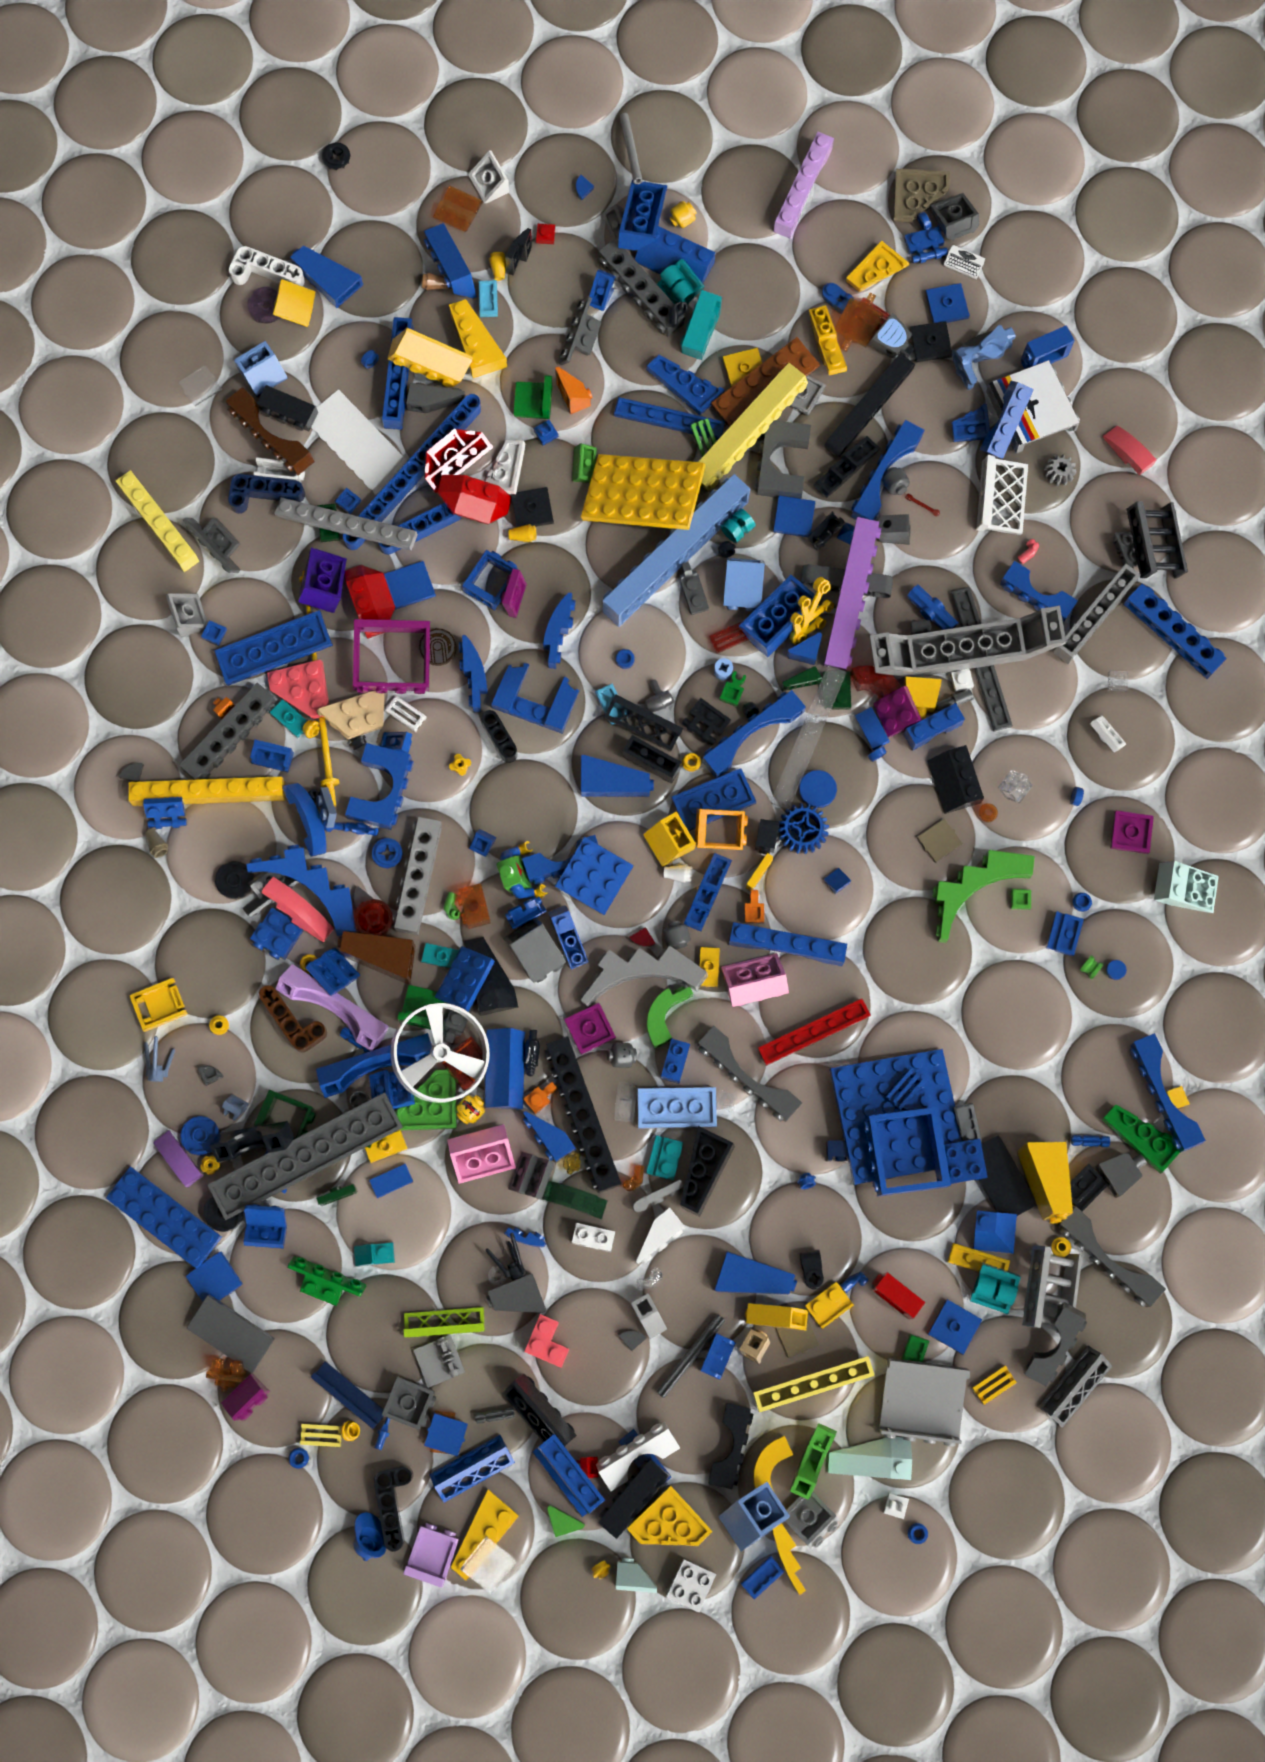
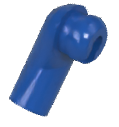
(852, 1280)

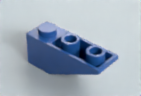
(568, 936)
(553, 1138)

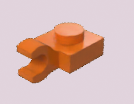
(754, 911)
(538, 1098)

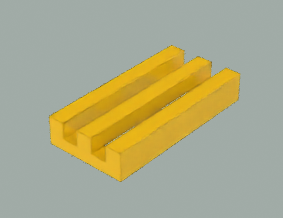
(753, 881)
(1008, 1376)

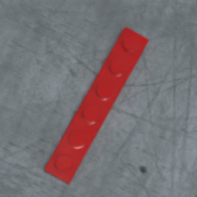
(814, 1032)

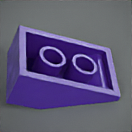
(322, 580)

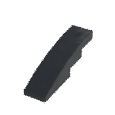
(847, 466)

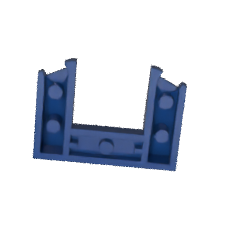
(553, 718)

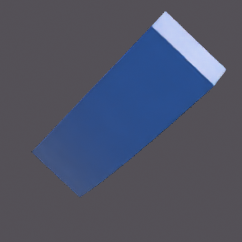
(707, 892)

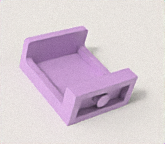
(432, 1555)

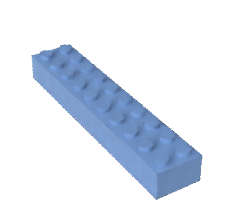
(674, 551)

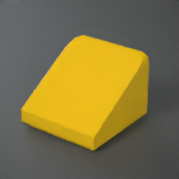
(1178, 1097)

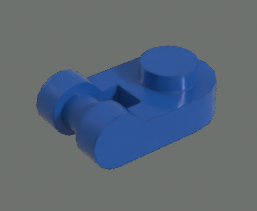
(832, 292)

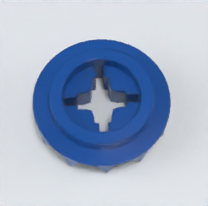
(381, 846)

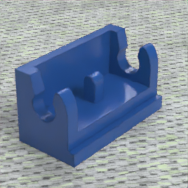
(271, 756)
(718, 1356)

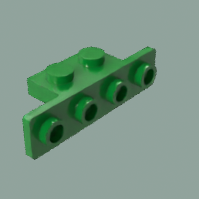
(323, 1282)

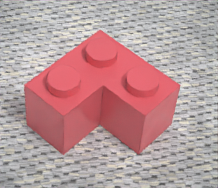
(541, 1342)

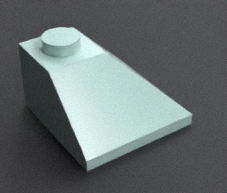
(633, 1577)

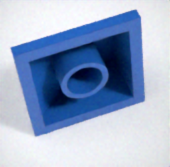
(995, 1231)

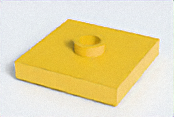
(741, 364)

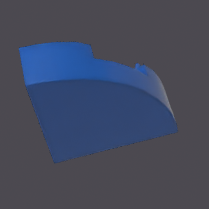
(583, 187)

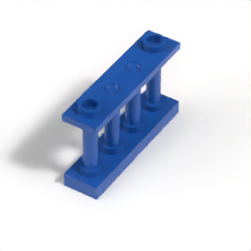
(568, 1476)

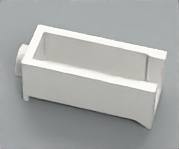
(275, 465)

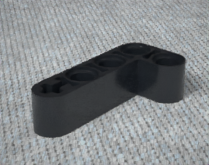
(393, 1509)

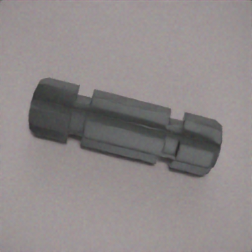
(494, 1415)

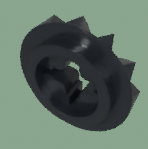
(338, 149)

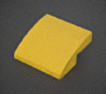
(294, 303)

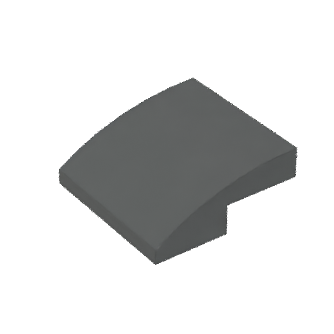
(531, 1175)

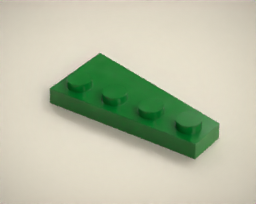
(1142, 1137)

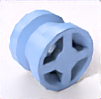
(723, 673)

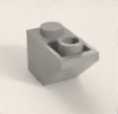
(649, 1316)

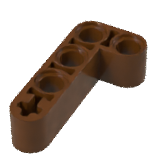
(287, 1017)

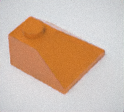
(572, 391)

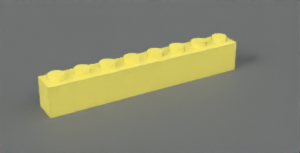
(751, 424)

